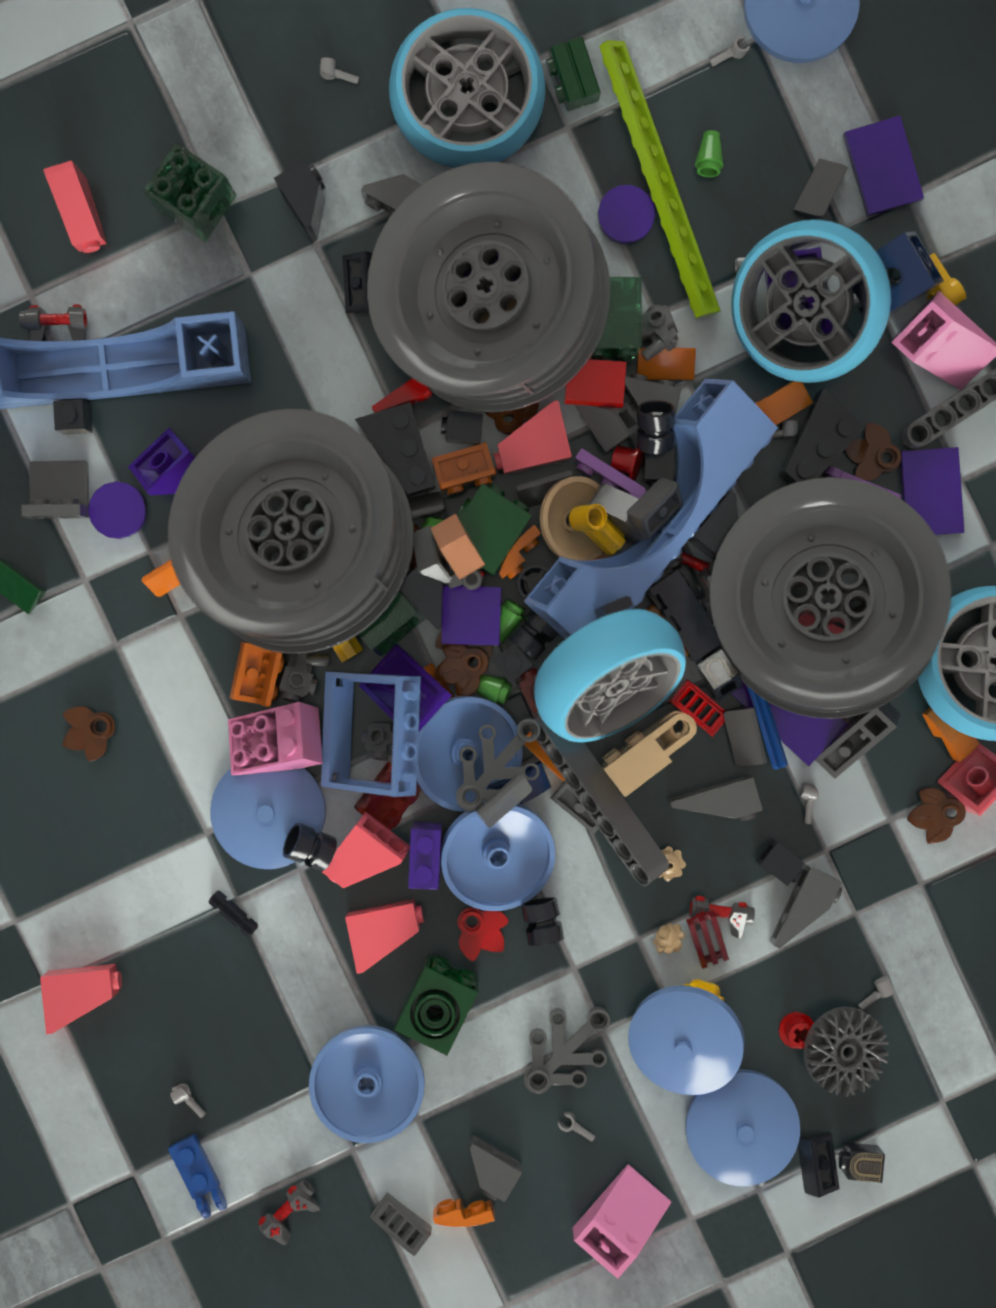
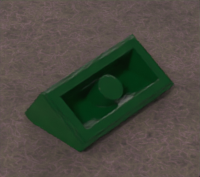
(19, 588)

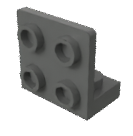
(58, 490)

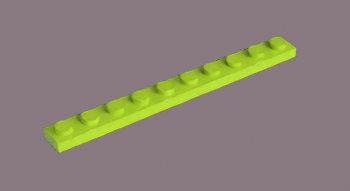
(659, 178)

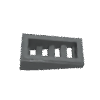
(395, 1232)

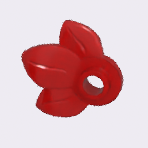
(483, 934)

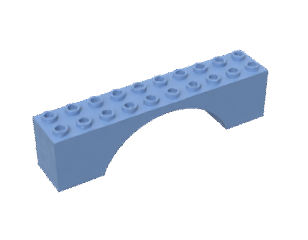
(169, 358)
(714, 442)

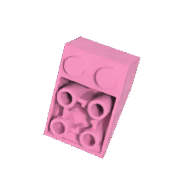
(946, 342)
(275, 739)
(621, 1221)

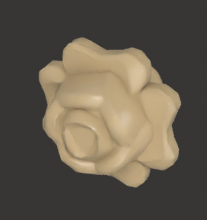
(675, 862)
(668, 938)

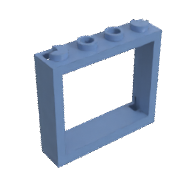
(338, 734)

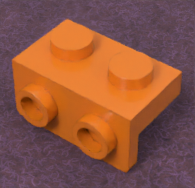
(464, 468)
(256, 675)

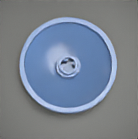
(800, 28)
(447, 733)
(258, 810)
(497, 864)
(686, 1040)
(366, 1084)
(743, 1129)

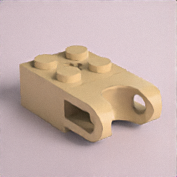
(647, 751)

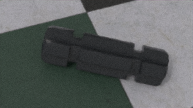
(233, 913)

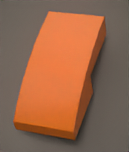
(785, 402)
(513, 561)
(957, 743)
(453, 1214)

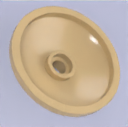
(555, 509)

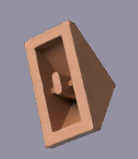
(457, 546)

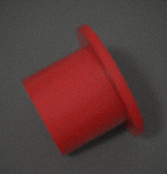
(627, 461)
(794, 1029)

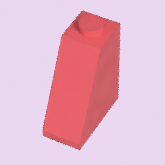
(76, 206)
(535, 443)
(366, 852)
(381, 930)
(76, 991)

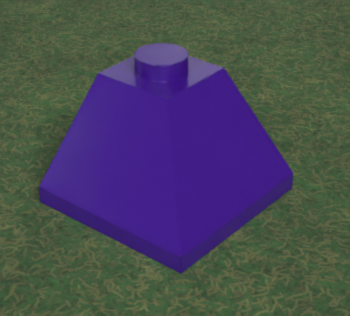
(163, 464)

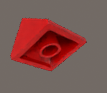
(598, 384)

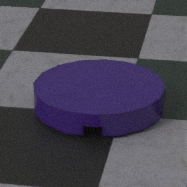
(626, 214)
(117, 510)

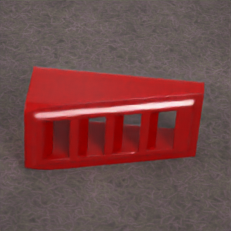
(411, 392)
(679, 695)

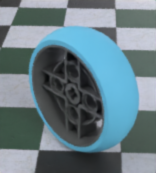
(778, 259)

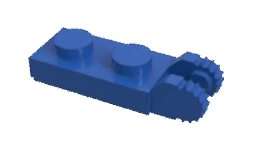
(197, 1174)

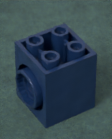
(915, 267)

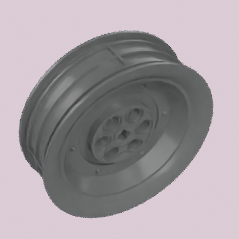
(460, 225)
(234, 496)
(846, 530)

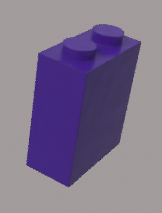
(425, 855)

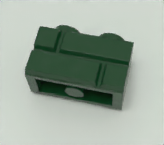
(573, 74)

